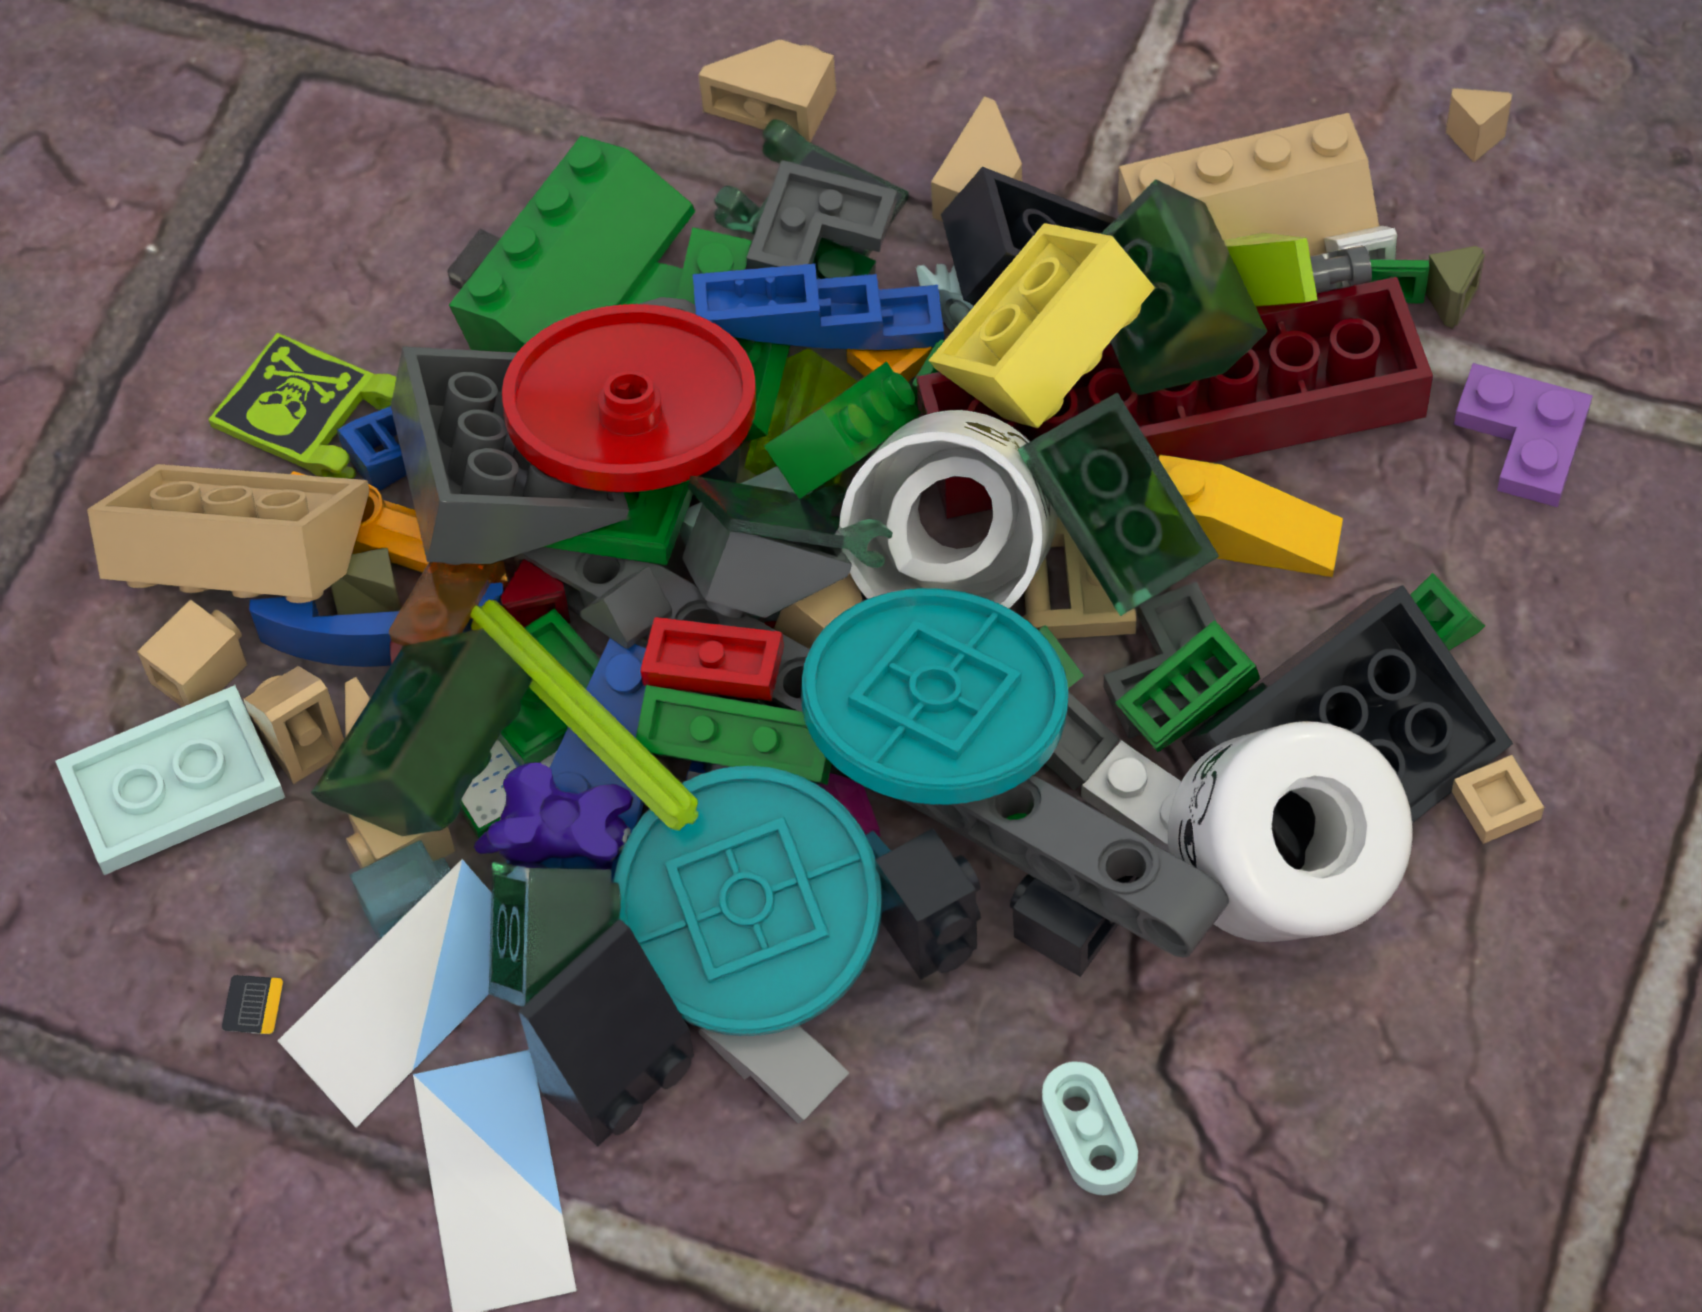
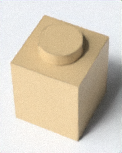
(193, 654)

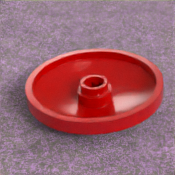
(629, 398)

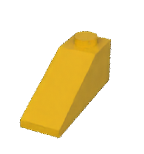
(1256, 521)

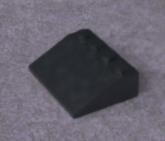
(1387, 682)

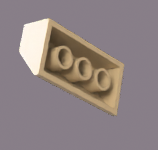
(1281, 182)
(229, 531)

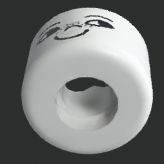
(934, 450)
(1358, 841)

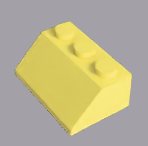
(1044, 323)

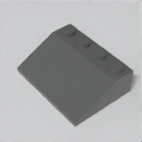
(464, 473)

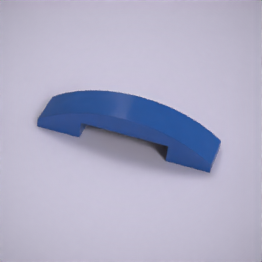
(334, 639)

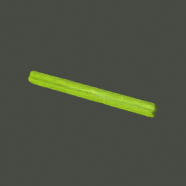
(589, 719)

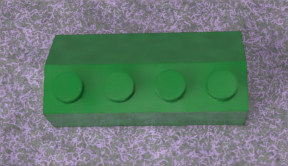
(572, 247)

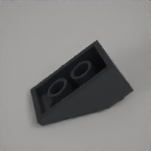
(996, 220)
(606, 1036)

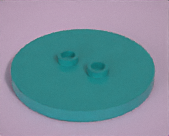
(934, 696)
(756, 904)

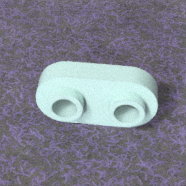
(1092, 1131)

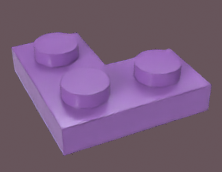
(1539, 421)

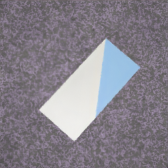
(399, 997)
(493, 1183)

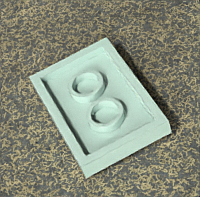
(169, 779)

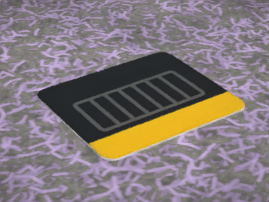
(252, 1004)

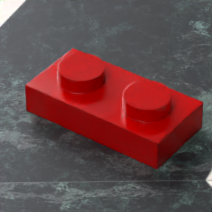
(712, 658)

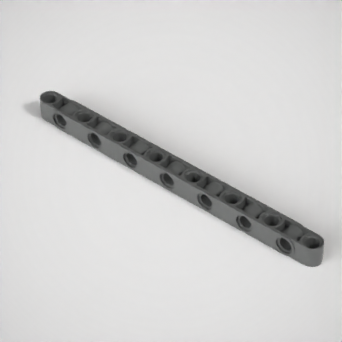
(1056, 841)

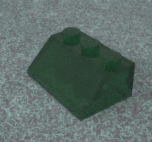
(1200, 308)
(1118, 504)
(425, 734)
(544, 921)

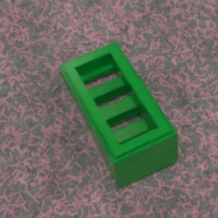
(1208, 643)

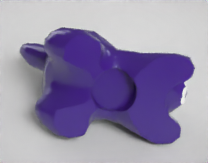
(553, 823)

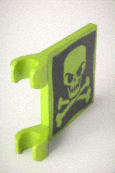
(297, 402)

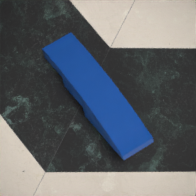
(832, 313)

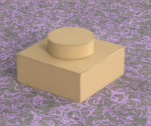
(1497, 799)

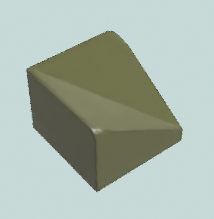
(367, 585)

